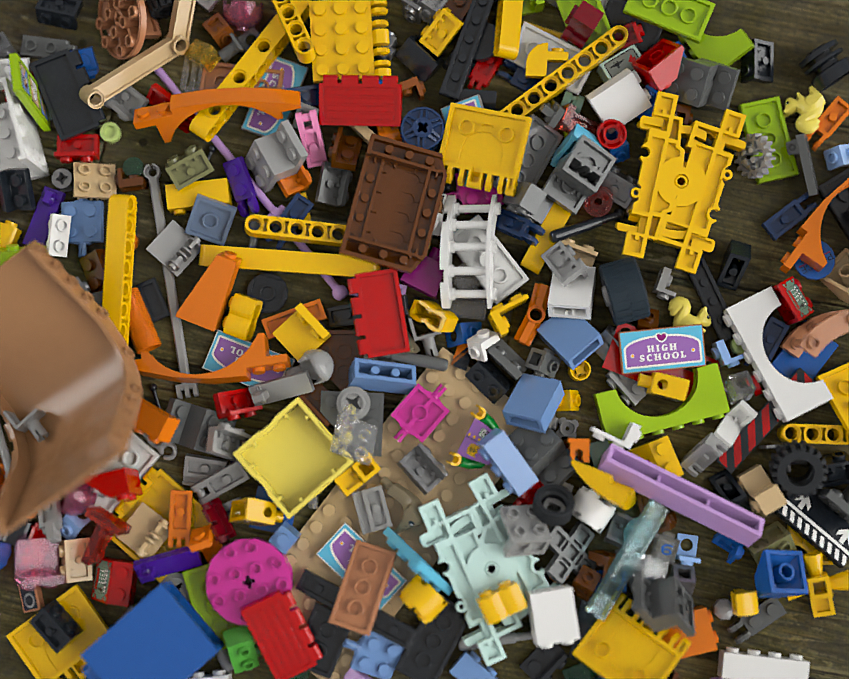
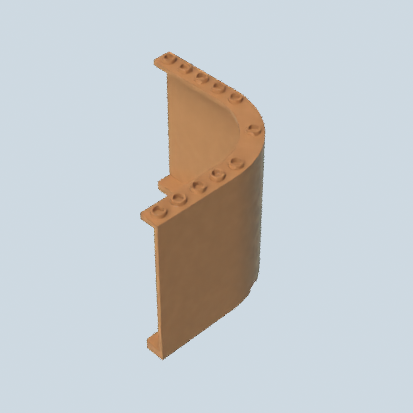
(73, 365)

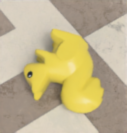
(809, 109)
(680, 310)

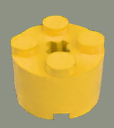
(423, 598)

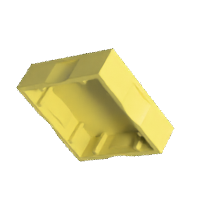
(292, 458)

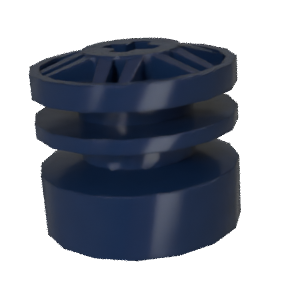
(423, 118)

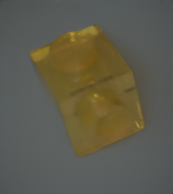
(203, 54)

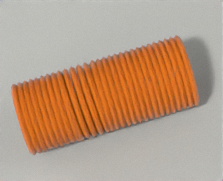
(145, 335)

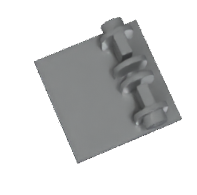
(174, 248)

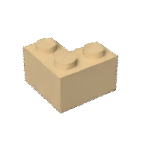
(762, 494)

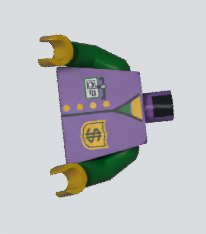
(468, 454)

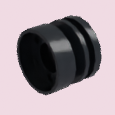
(826, 65)

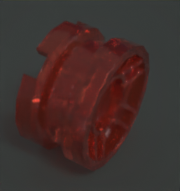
(595, 209)

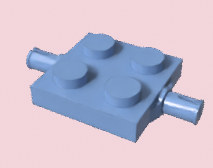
(86, 223)
(374, 655)

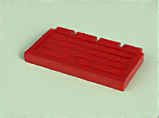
(360, 104)
(381, 313)
(279, 634)

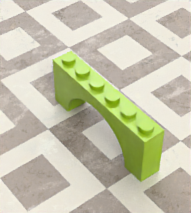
(720, 48)
(704, 401)

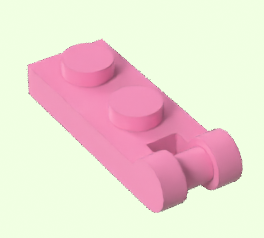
(311, 138)

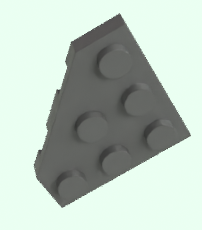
(373, 417)

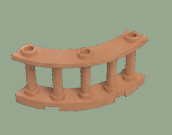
(816, 333)

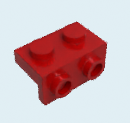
(82, 147)
(235, 403)

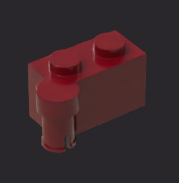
(581, 24)

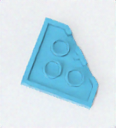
(416, 562)

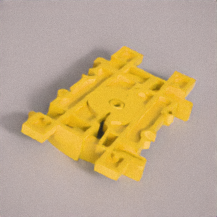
(662, 194)

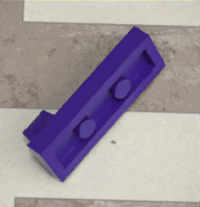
(48, 204)
(166, 563)

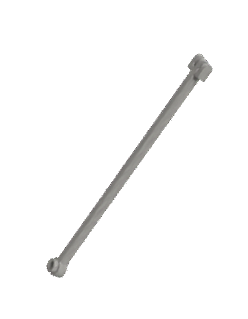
(170, 286)

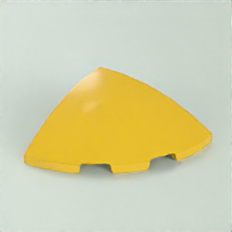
(605, 486)

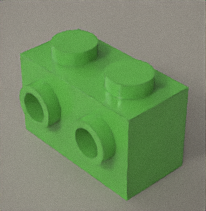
(242, 648)

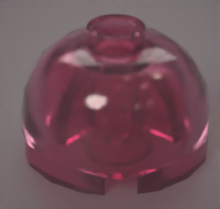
(242, 14)
(78, 500)

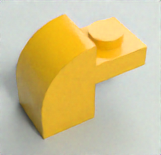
(539, 57)

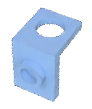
(72, 526)
(687, 557)

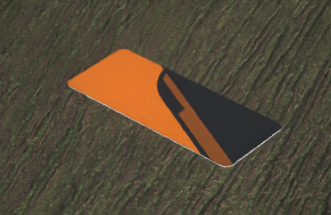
(461, 357)

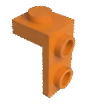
(204, 540)

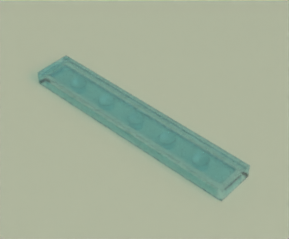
(627, 560)

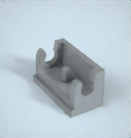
(703, 454)

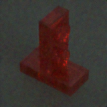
(572, 118)
(106, 526)

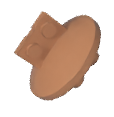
(127, 26)

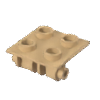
(94, 180)
(147, 531)

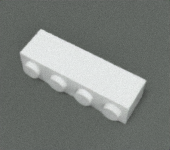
(754, 665)

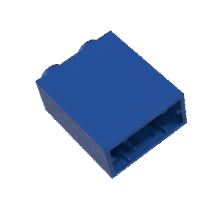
(154, 641)

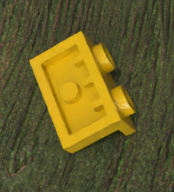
(441, 31)

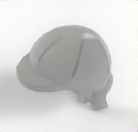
(318, 364)

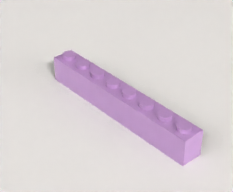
(681, 495)

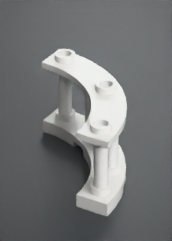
(448, 246)

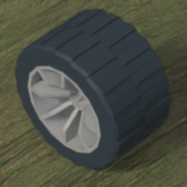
(624, 290)

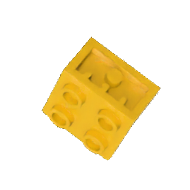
(499, 323)
(301, 332)

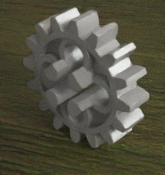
(756, 165)

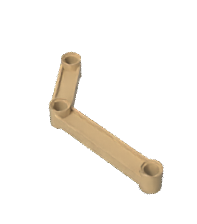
(147, 61)

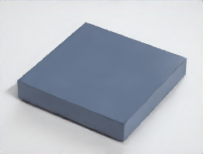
(210, 219)

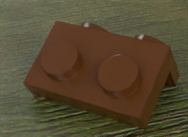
(93, 268)

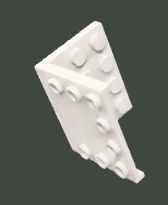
(19, 136)

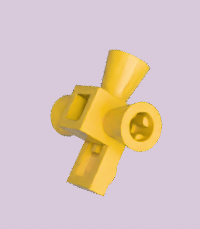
(821, 585)

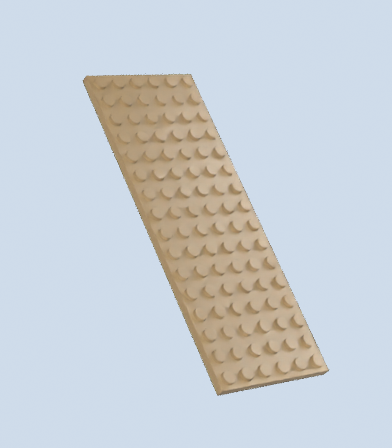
(451, 492)

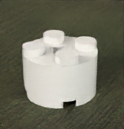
(592, 509)

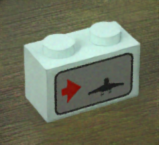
(618, 63)

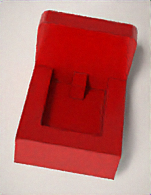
(635, 33)

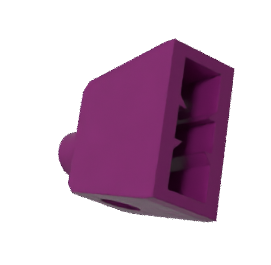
(426, 275)

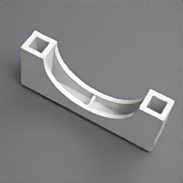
(787, 396)

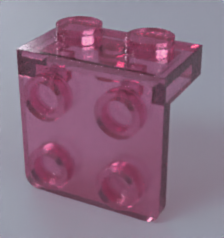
(37, 564)

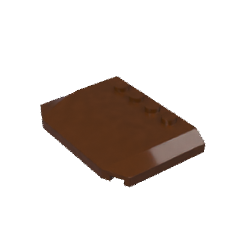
(394, 205)

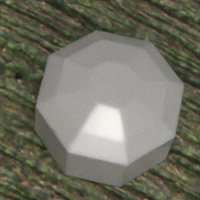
(723, 609)

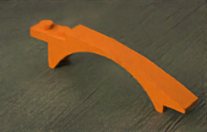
(171, 114)
(808, 245)
(254, 360)

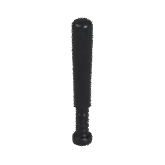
(584, 226)

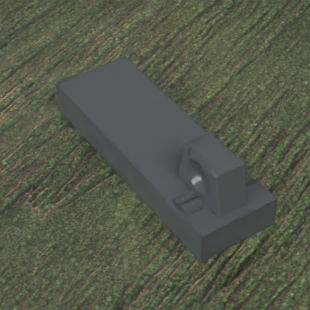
(801, 146)

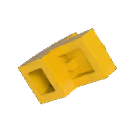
(356, 476)
(744, 602)

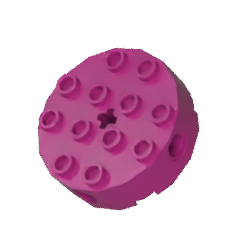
(234, 564)

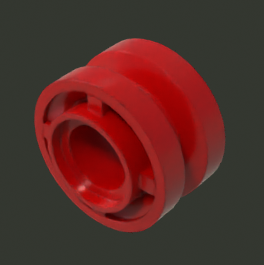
(621, 133)

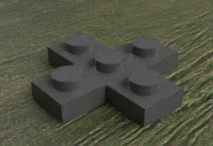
(569, 551)

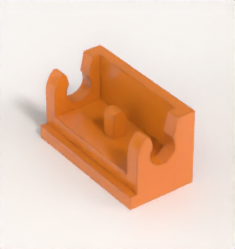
(578, 448)

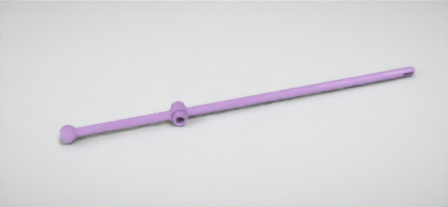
(339, 291)

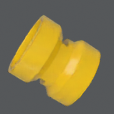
(583, 369)

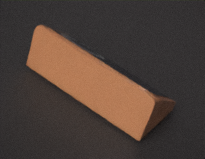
(31, 599)

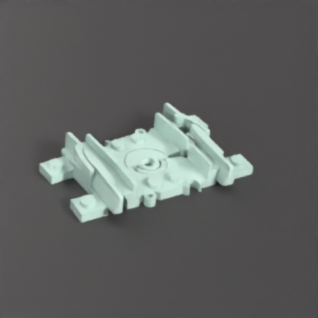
(472, 555)

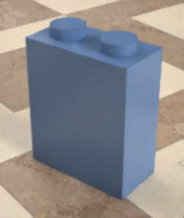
(570, 339)
(533, 402)

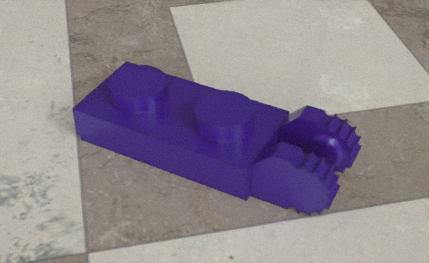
(241, 186)

